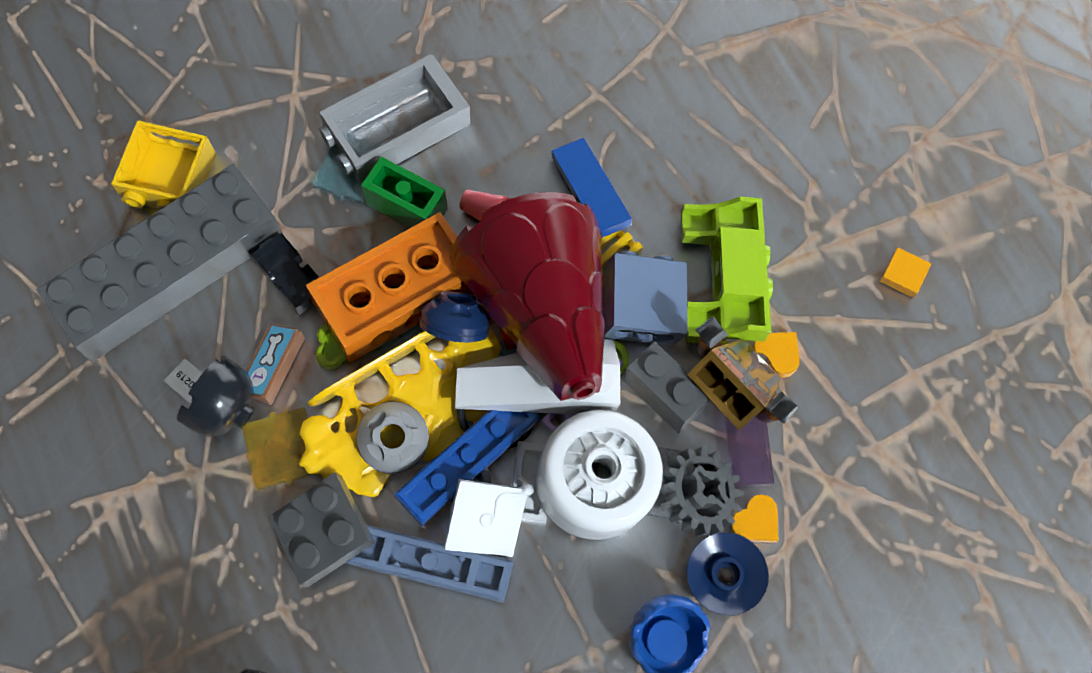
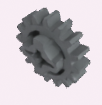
(702, 486)

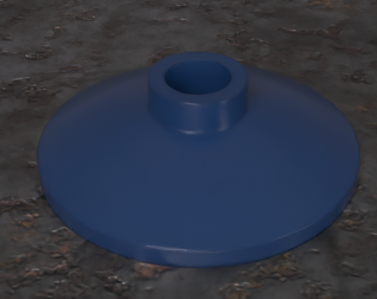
(745, 564)

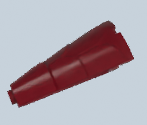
(542, 283)

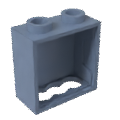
(644, 297)

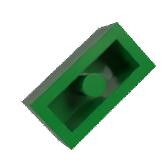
(402, 194)

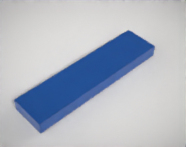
(462, 460)

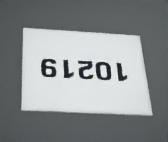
(183, 379)

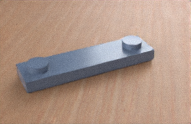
(433, 565)

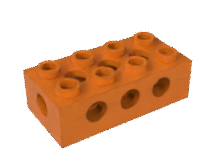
(370, 280)

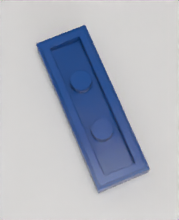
(591, 185)

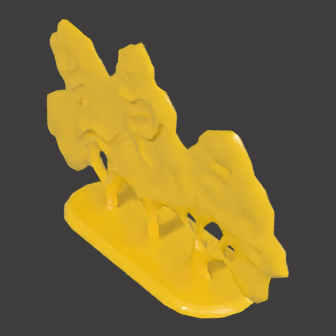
(428, 391)

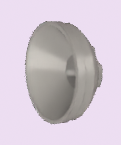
(400, 458)

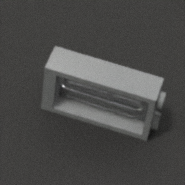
(395, 117)

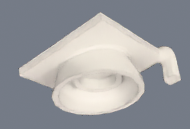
(486, 517)

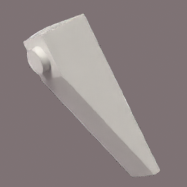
(513, 386)

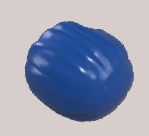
(669, 635)

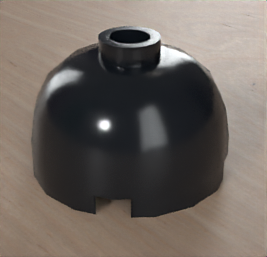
(219, 400)

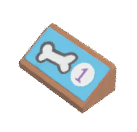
(273, 361)

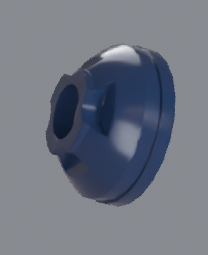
(455, 318)

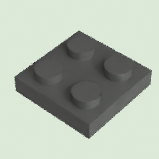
(321, 530)

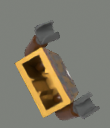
(738, 379)

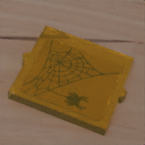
(276, 448)

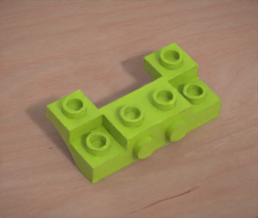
(737, 265)

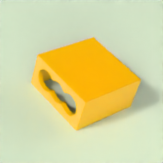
(161, 169)

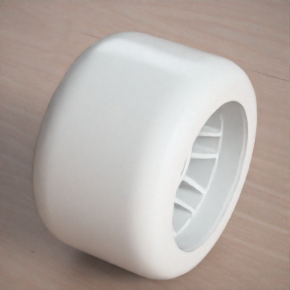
(581, 500)

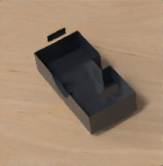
(281, 265)

